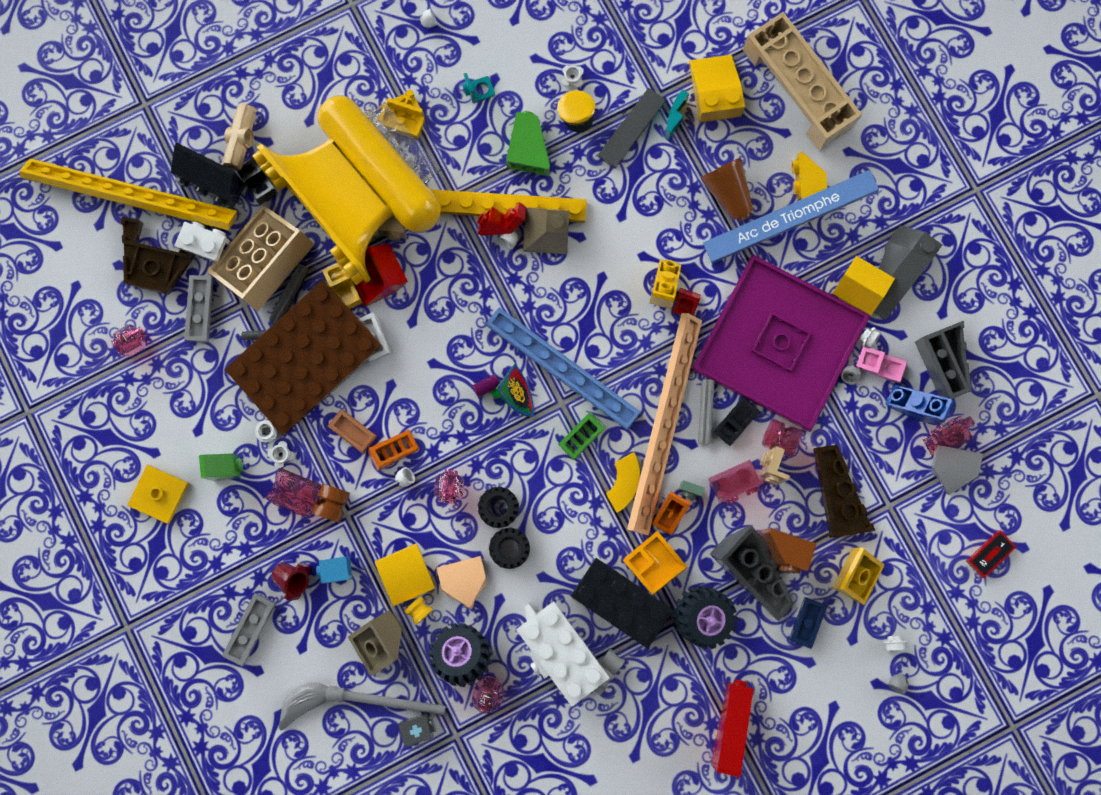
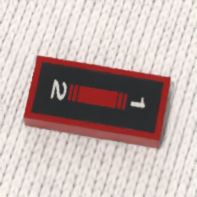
(991, 554)

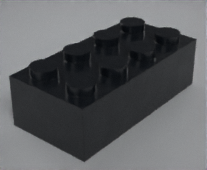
(621, 603)

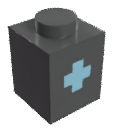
(417, 729)

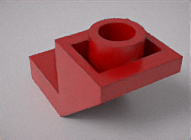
(497, 223)

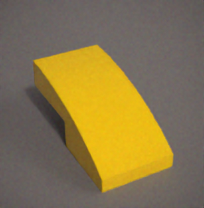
(342, 285)

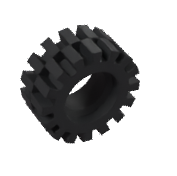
(498, 493)
(495, 548)

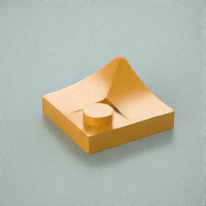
(655, 563)

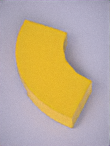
(626, 482)

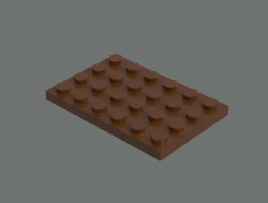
(303, 357)

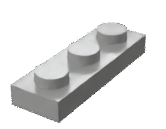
(198, 308)
(249, 629)

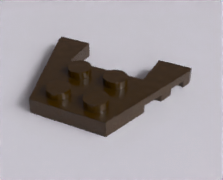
(150, 266)

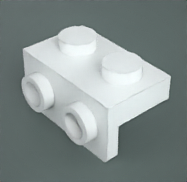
(200, 241)

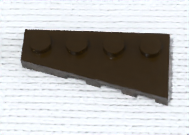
(840, 499)

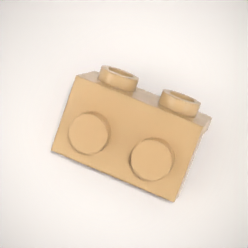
(770, 463)

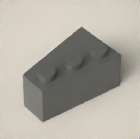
(946, 360)

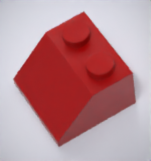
(384, 273)

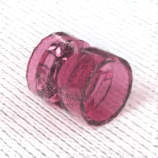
(782, 437)

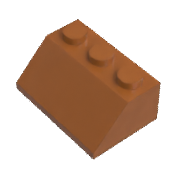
(788, 551)

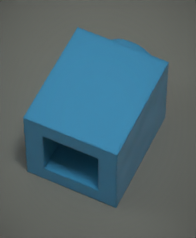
(334, 570)

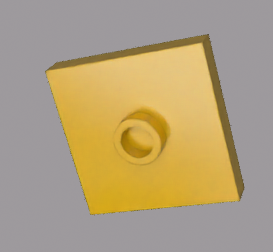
(158, 494)

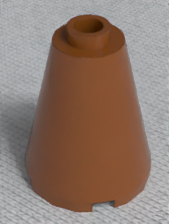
(730, 189)

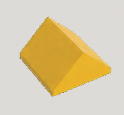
(863, 285)
(858, 575)

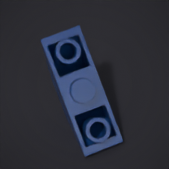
(920, 405)

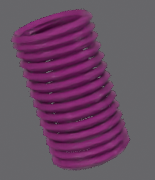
(486, 386)

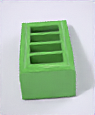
(568, 449)

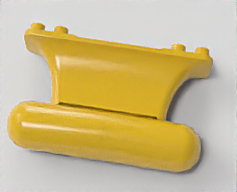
(352, 183)

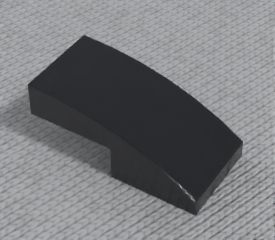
(257, 181)
(736, 421)

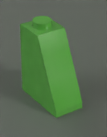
(527, 146)

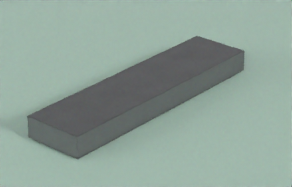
(631, 128)

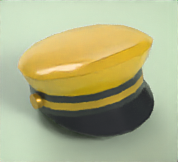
(577, 110)

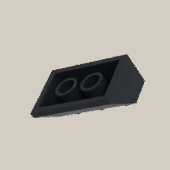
(206, 176)

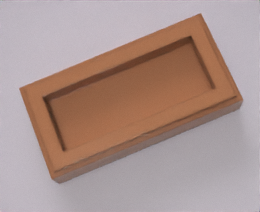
(352, 431)

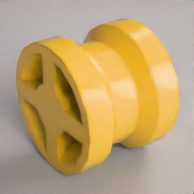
(418, 610)

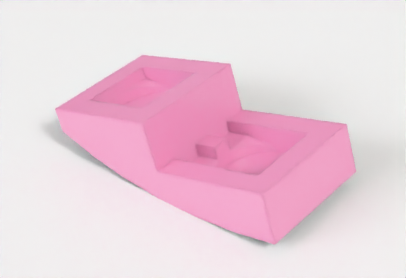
(881, 365)

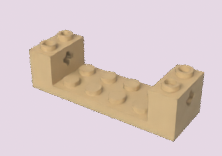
(803, 78)

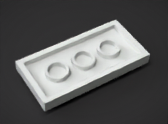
(562, 653)

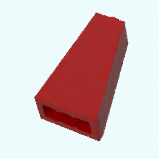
(732, 729)

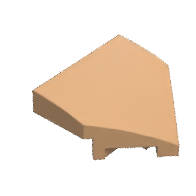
(463, 580)

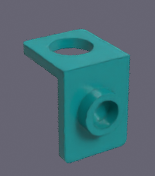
(470, 88)

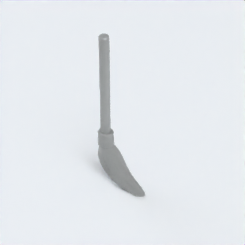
(314, 694)

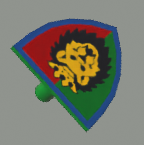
(515, 392)

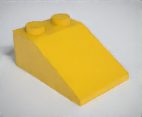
(716, 88)

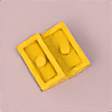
(404, 574)

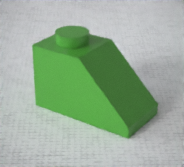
(220, 466)

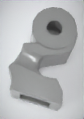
(611, 664)

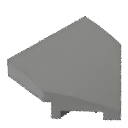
(955, 467)

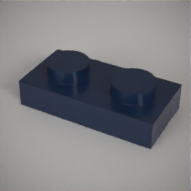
(808, 622)

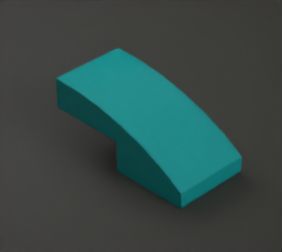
(675, 118)

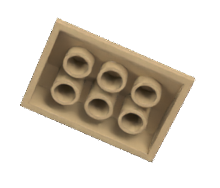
(261, 257)

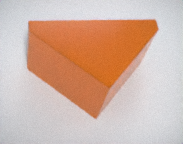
(671, 513)

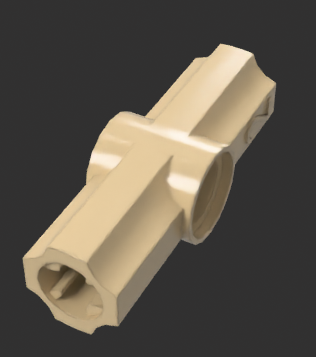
(239, 136)

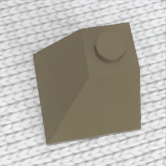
(546, 230)
(378, 642)

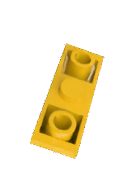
(808, 176)
(665, 284)

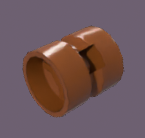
(330, 503)

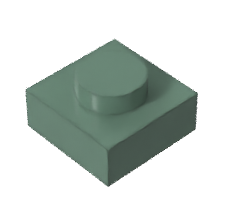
(691, 490)

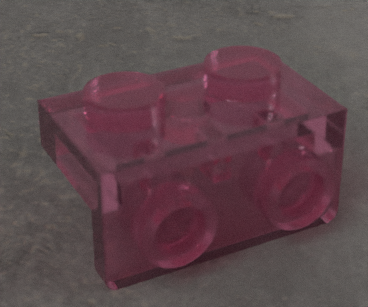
(950, 436)
(735, 481)
(294, 492)

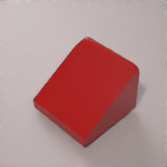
(686, 302)

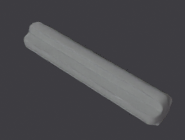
(706, 412)

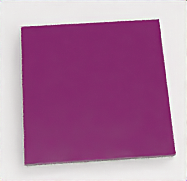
(781, 343)

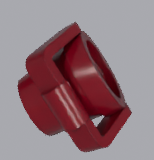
(291, 579)

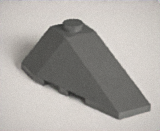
(905, 259)
(749, 563)

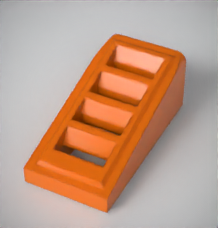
(372, 451)

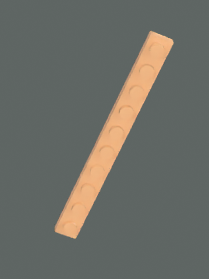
(664, 424)

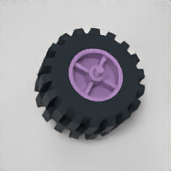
(705, 617)
(460, 655)

